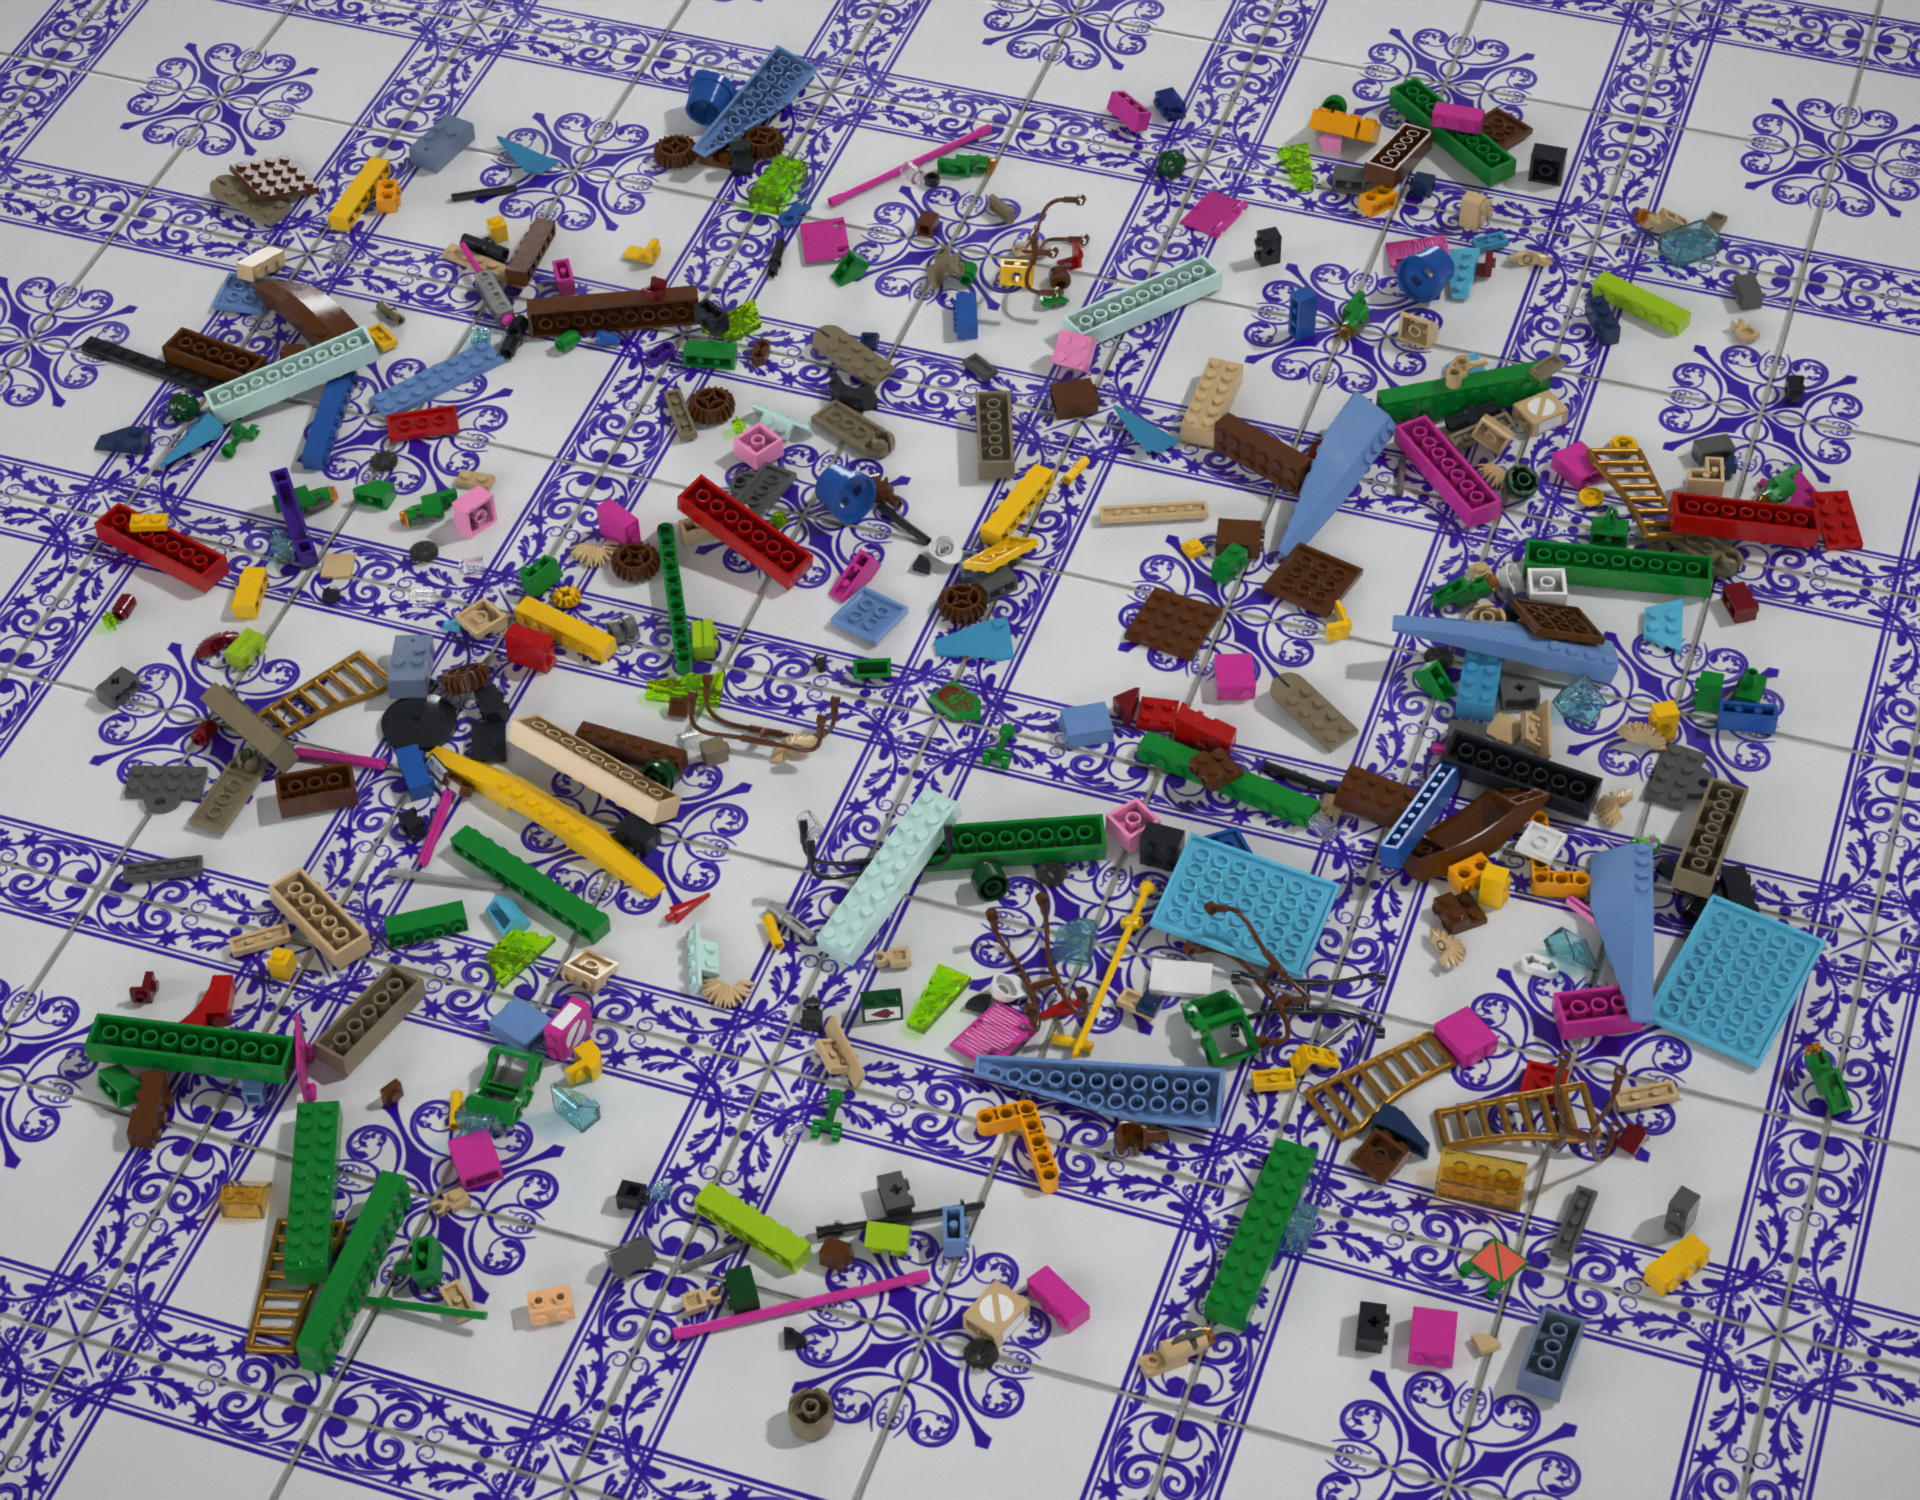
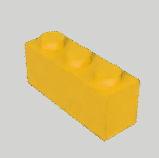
(250, 592)
(1677, 1265)

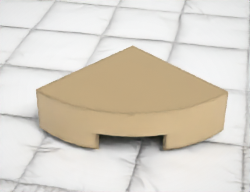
(1485, 1343)

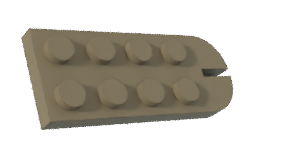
(234, 193)
(852, 355)
(854, 429)
(1725, 558)
(1312, 711)
(230, 792)

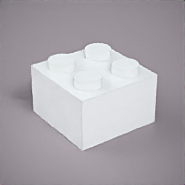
(1547, 585)

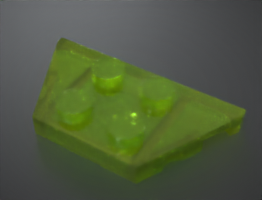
(742, 322)
(516, 953)

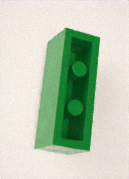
(710, 354)

